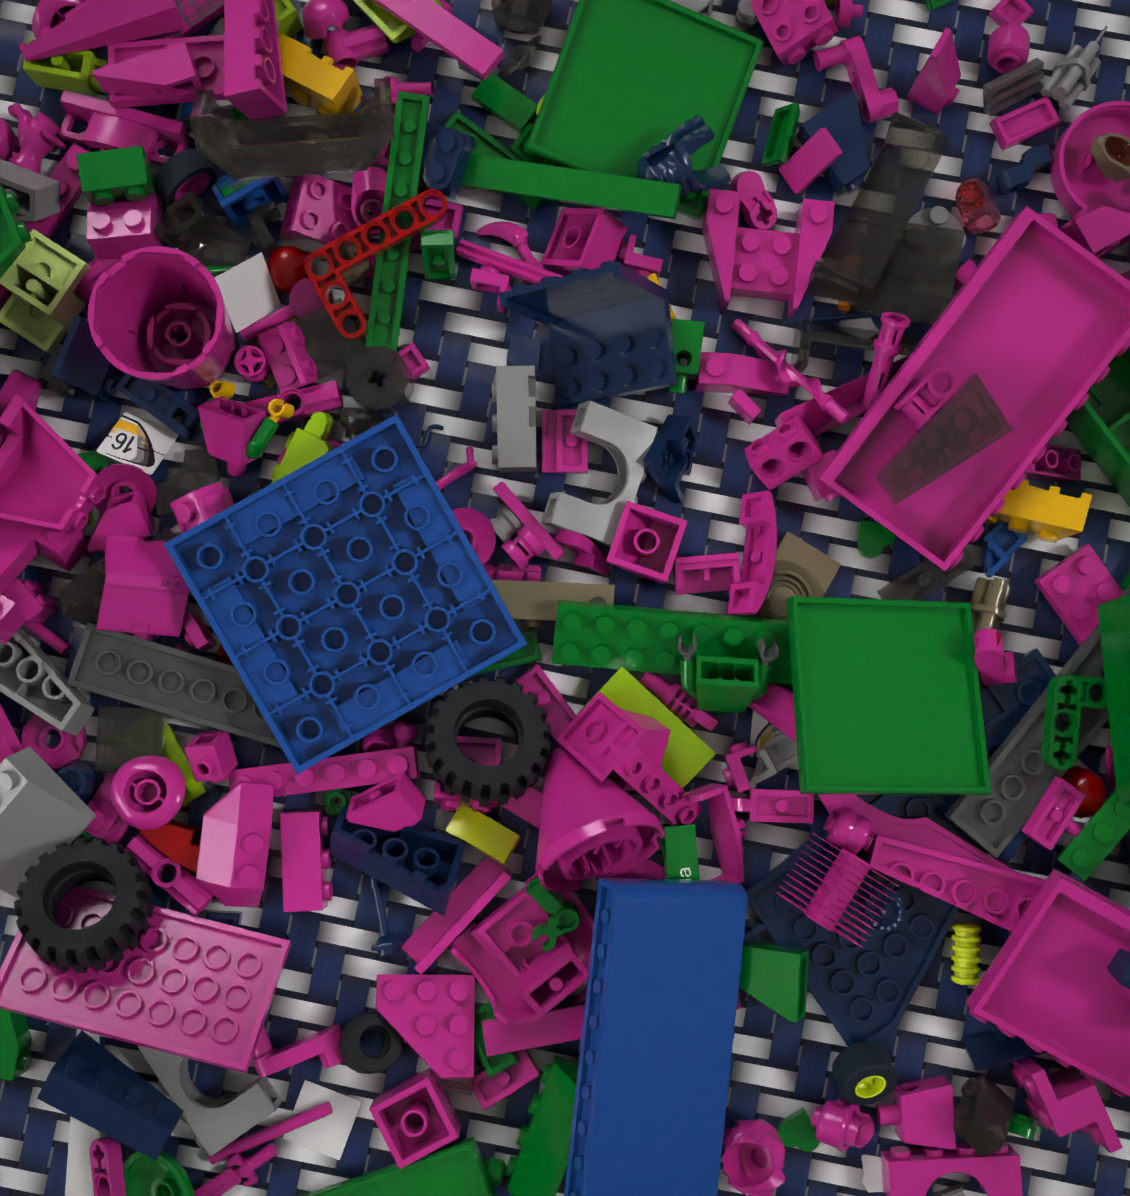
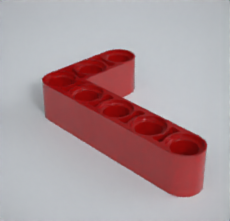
(365, 252)

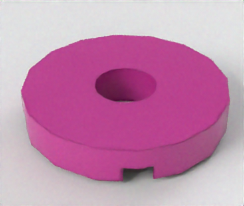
(68, 751)

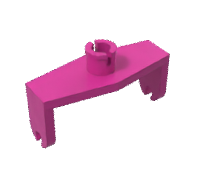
(723, 828)

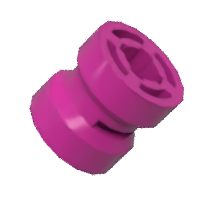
(527, 542)

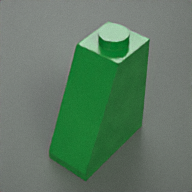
(776, 977)

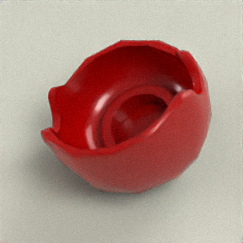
(287, 267)
(1091, 786)

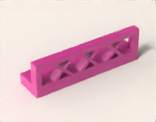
(82, 107)
(464, 905)

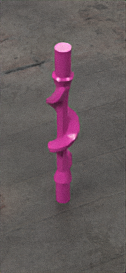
(788, 374)

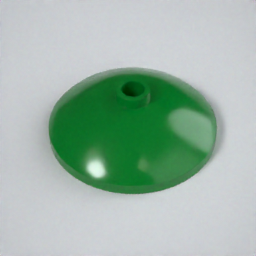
(156, 1178)

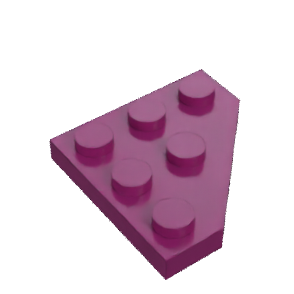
(433, 1018)

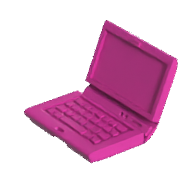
(141, 588)

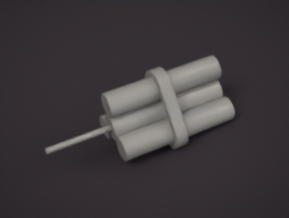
(1073, 73)

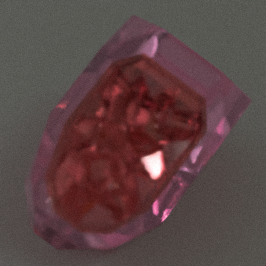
(977, 206)

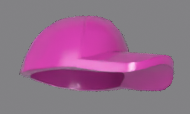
(368, 194)

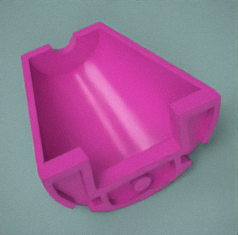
(42, 475)

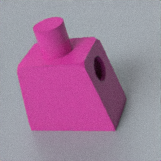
(921, 1113)

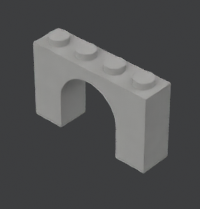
(628, 444)
(211, 1119)

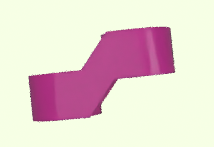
(755, 201)

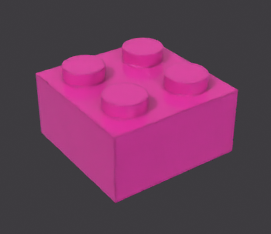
(31, 600)

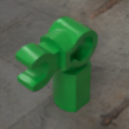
(563, 918)

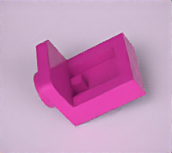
(640, 263)
(490, 281)
(735, 773)

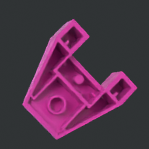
(18, 548)

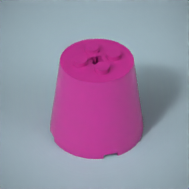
(150, 305)

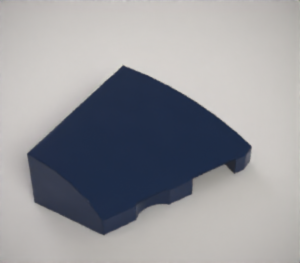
(672, 455)

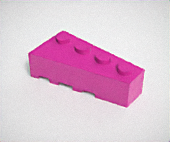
(253, 59)

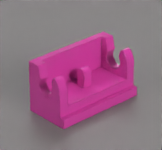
(705, 573)

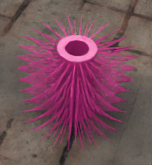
(835, 892)

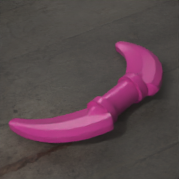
(514, 235)

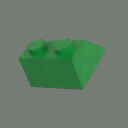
(116, 175)

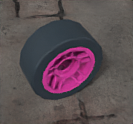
(184, 173)

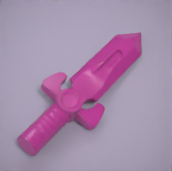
(233, 1176)

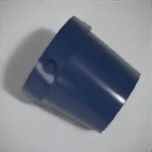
(82, 778)

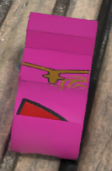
(991, 660)

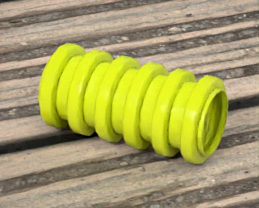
(966, 953)

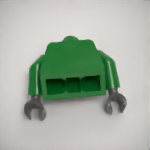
(725, 682)

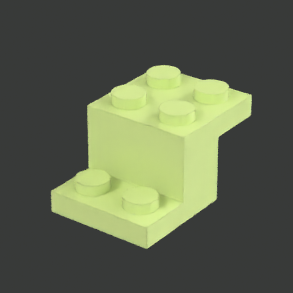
(42, 292)

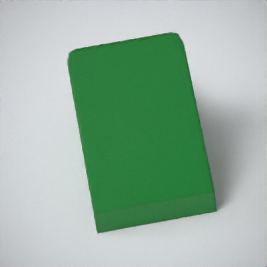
(438, 254)

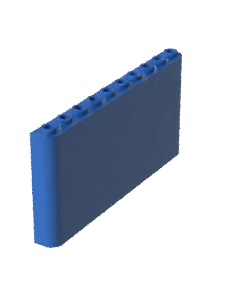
(657, 1038)

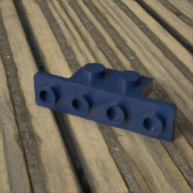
(996, 1049)

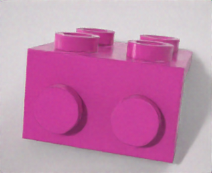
(794, 26)

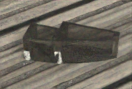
(924, 579)

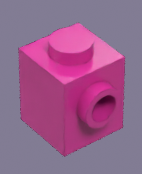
(211, 756)

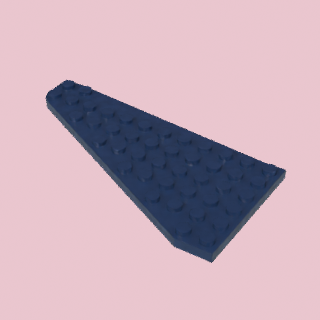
(872, 986)

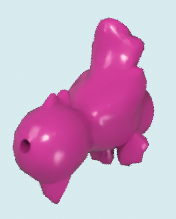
(35, 138)

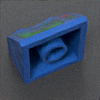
(242, 196)

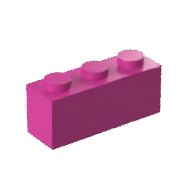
(305, 860)

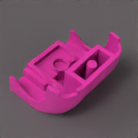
(514, 968)

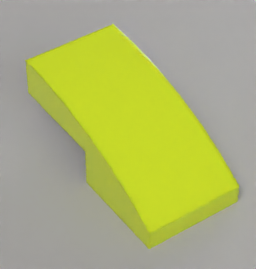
(483, 834)

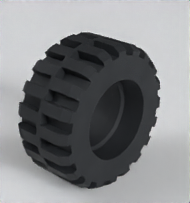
(495, 701)
(60, 874)

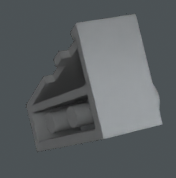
(34, 192)
(515, 419)

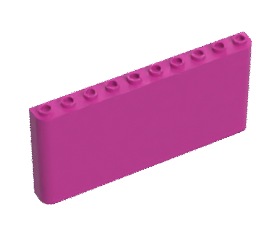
(1038, 332)
(1056, 984)

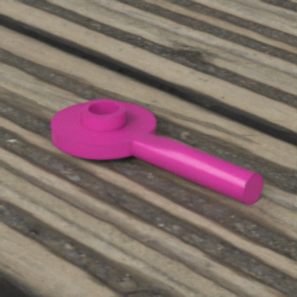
(302, 300)

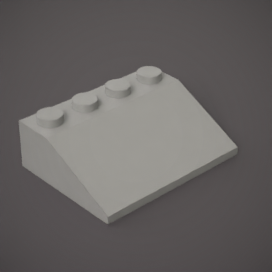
(34, 815)

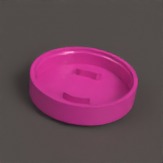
(1074, 169)

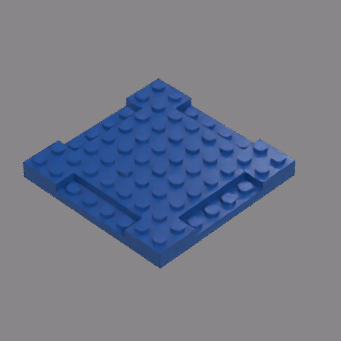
(346, 594)

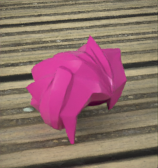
(753, 1157)

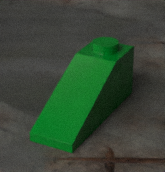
(14, 1045)

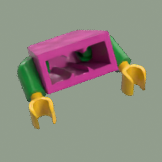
(236, 429)

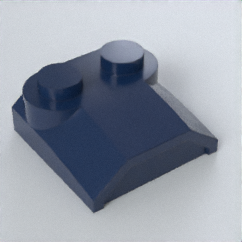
(445, 159)

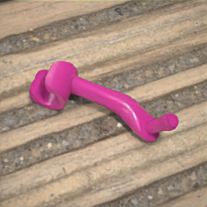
(458, 471)

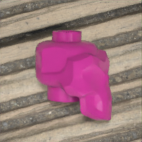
(842, 1125)

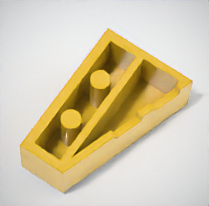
(317, 80)
(1043, 512)

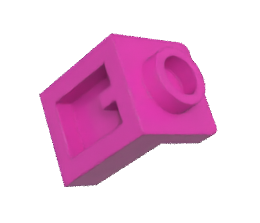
(197, 632)

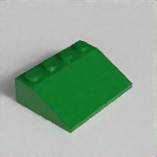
(546, 1139)

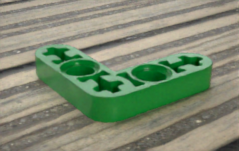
(1076, 699)

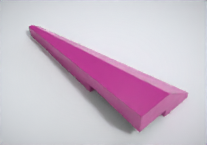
(103, 24)

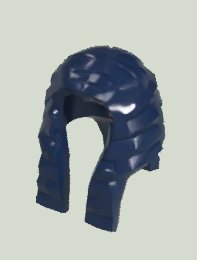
(672, 161)

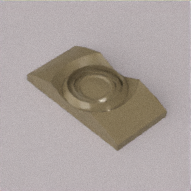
(797, 572)

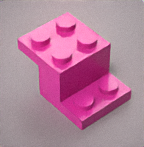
(1065, 1103)

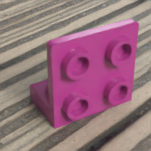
(317, 209)

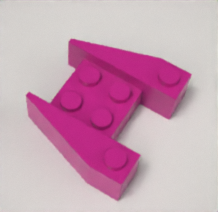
(759, 260)

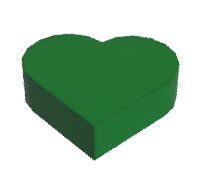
(873, 539)
(797, 1131)

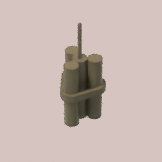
(988, 603)

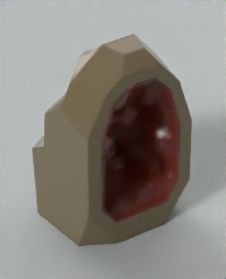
(1112, 155)

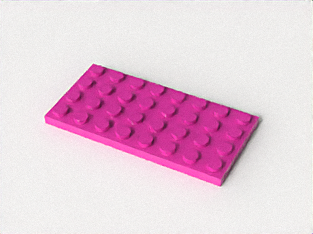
(182, 991)

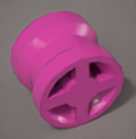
(249, 357)

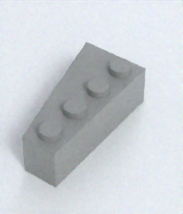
(40, 685)

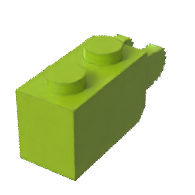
(67, 72)
(305, 445)

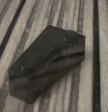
(954, 434)

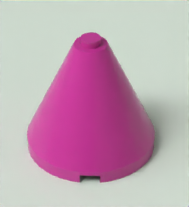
(588, 827)

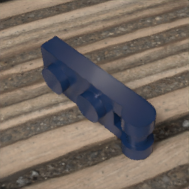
(160, 403)

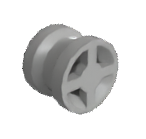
(506, 525)

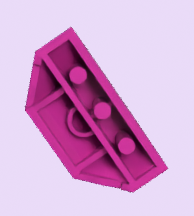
(237, 844)

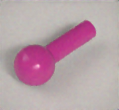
(421, 88)

